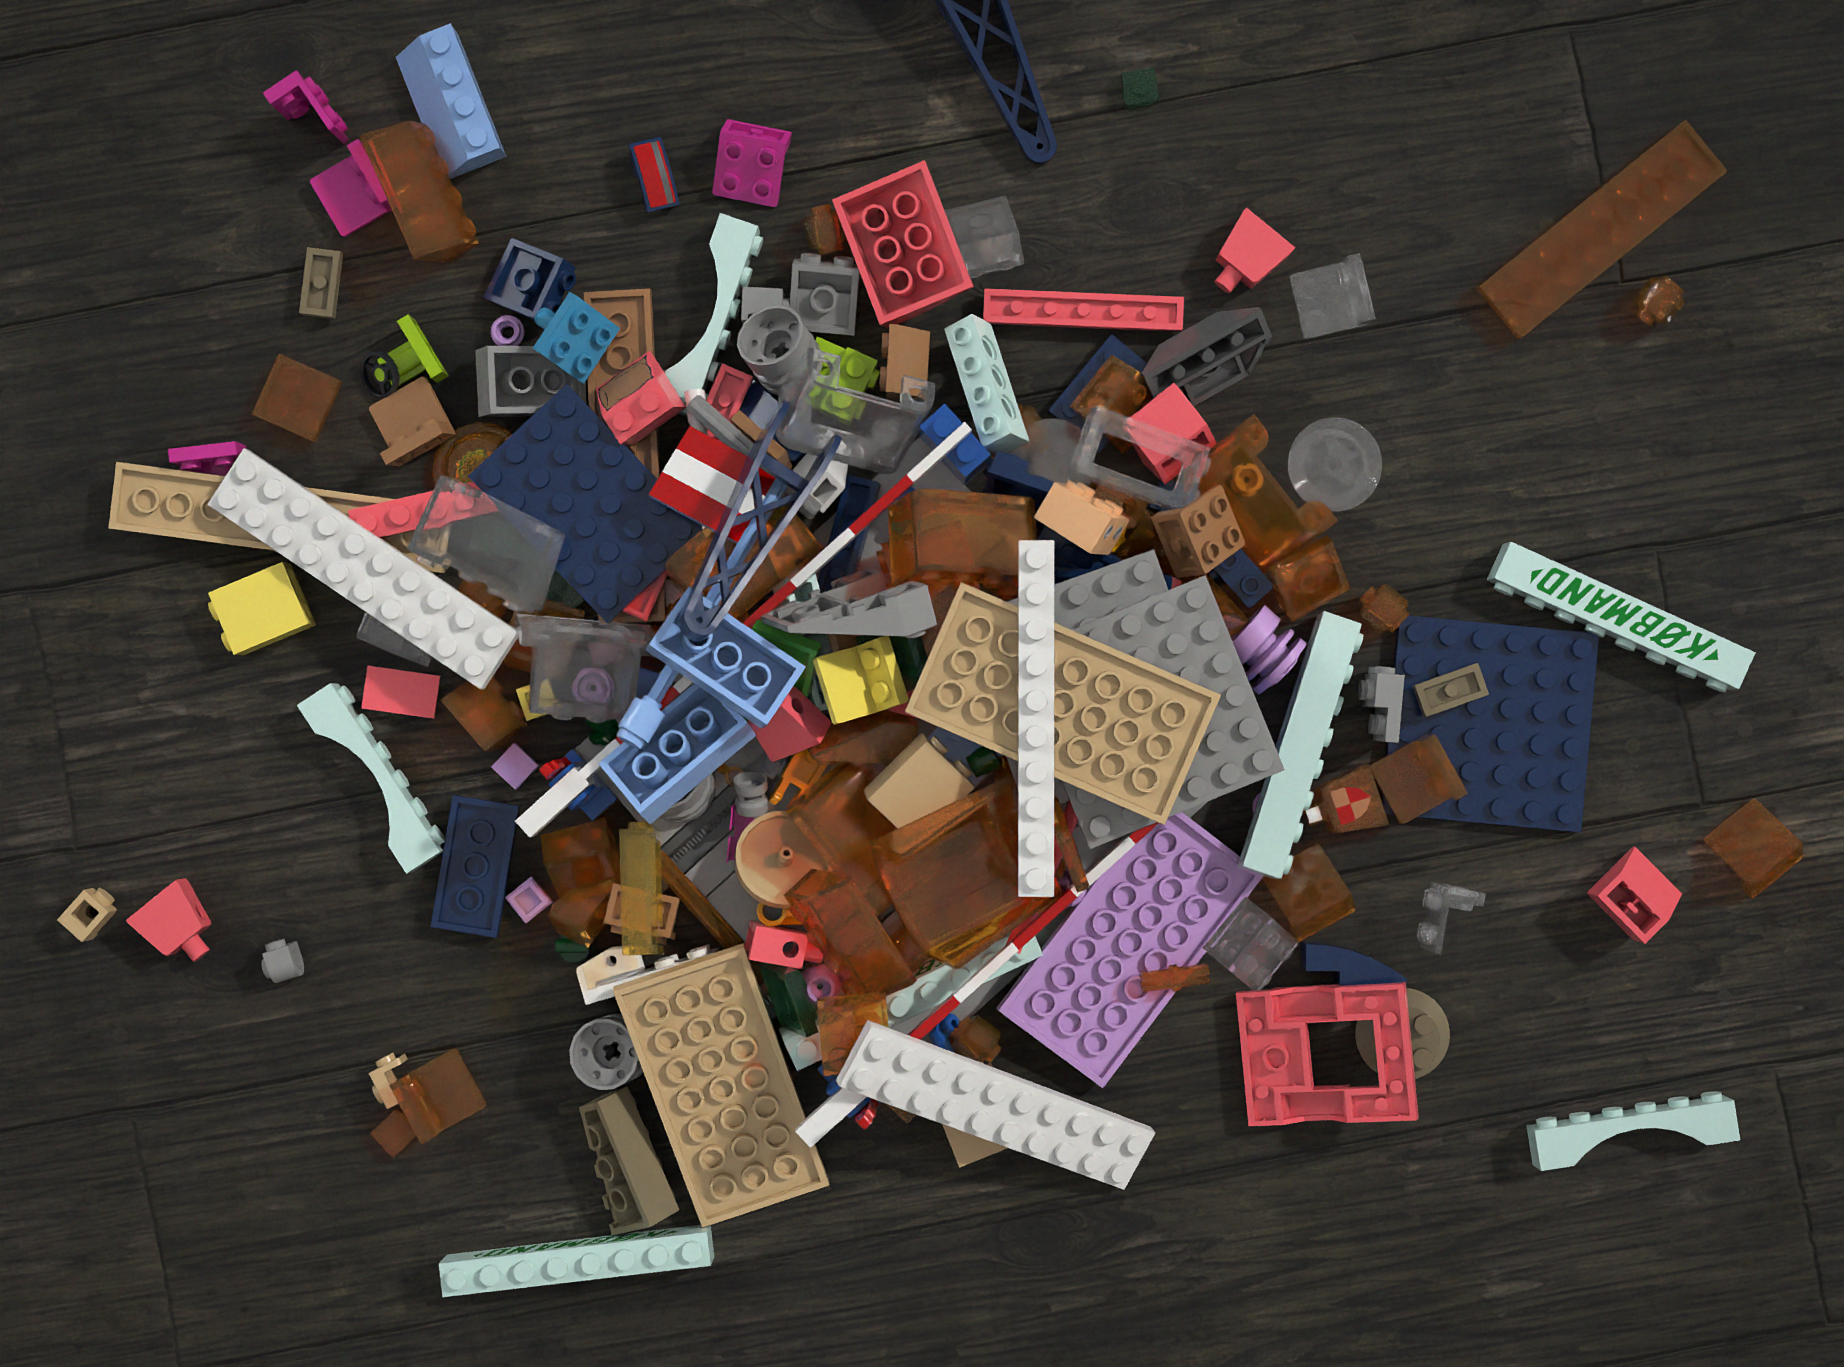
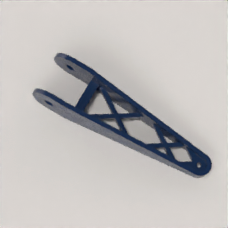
(1025, 140)
(749, 476)

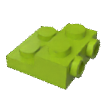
(856, 369)

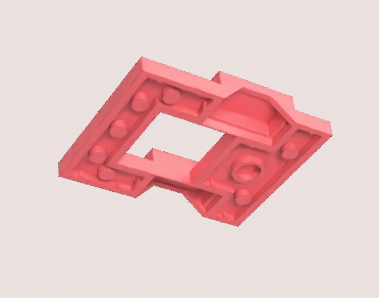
(1280, 1063)

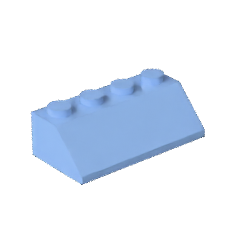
(450, 100)

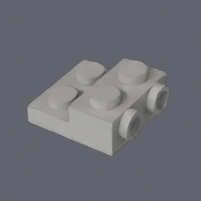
(825, 293)
(1384, 692)

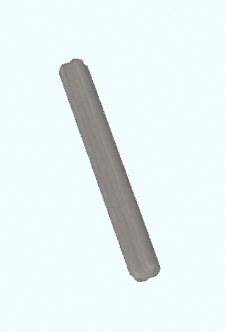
(734, 438)

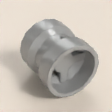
(751, 793)

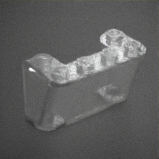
(872, 429)
(488, 544)

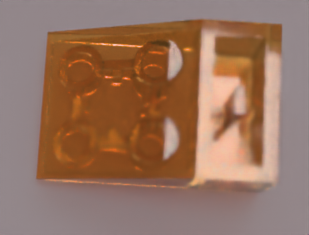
(866, 739)

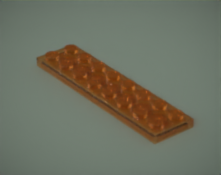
(1602, 229)

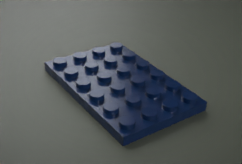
(596, 492)

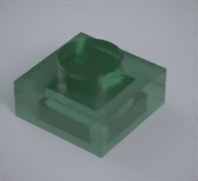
(1140, 87)

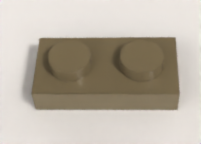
(321, 283)
(1450, 690)

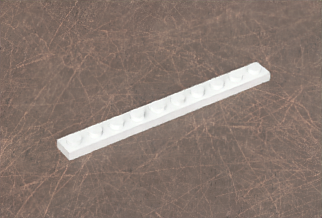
(1036, 718)

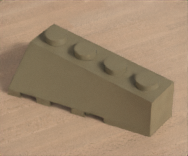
(626, 1163)

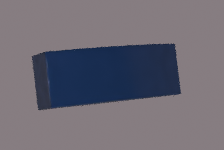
(1348, 965)

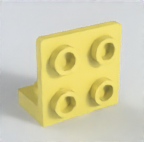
(860, 680)

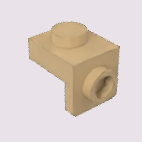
(383, 1077)

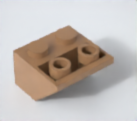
(906, 355)

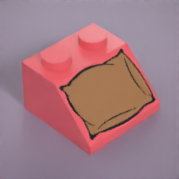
(638, 400)

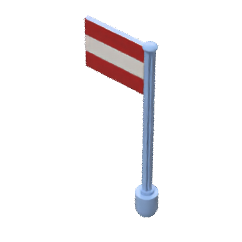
(699, 487)

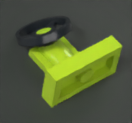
(403, 362)

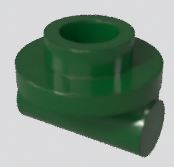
(603, 732)
(571, 950)

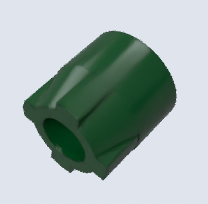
(983, 761)

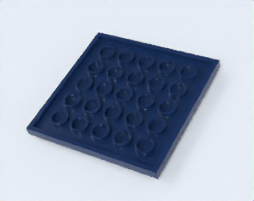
(1522, 743)

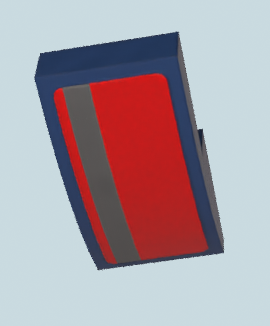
(653, 174)

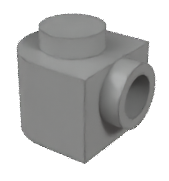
(282, 961)

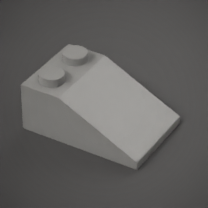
(518, 381)

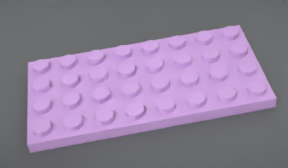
(1136, 917)

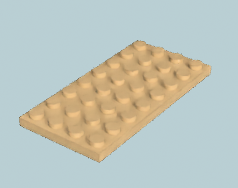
(1117, 720)
(721, 1084)

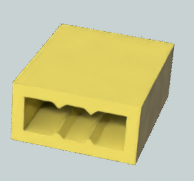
(260, 609)

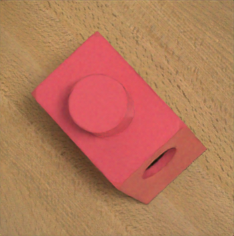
(1250, 252)
(793, 727)
(173, 921)
(767, 942)

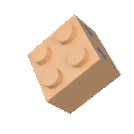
(1081, 517)

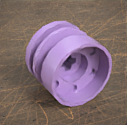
(1265, 651)

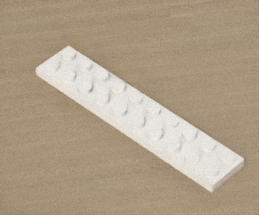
(364, 568)
(994, 1105)

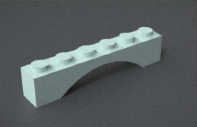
(732, 249)
(410, 833)
(1566, 1141)

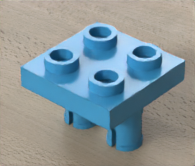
(574, 336)

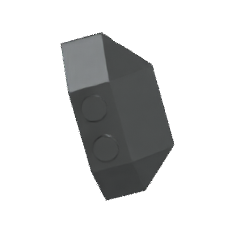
(1209, 354)

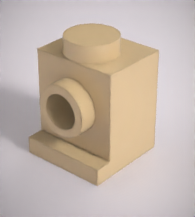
(78, 917)

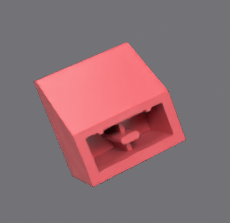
(1176, 415)
(1636, 896)

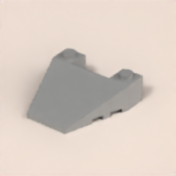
(859, 607)

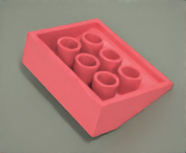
(903, 244)

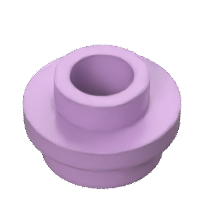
(502, 323)

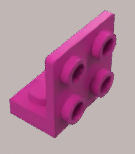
(295, 95)
(750, 162)
(351, 191)
(207, 459)

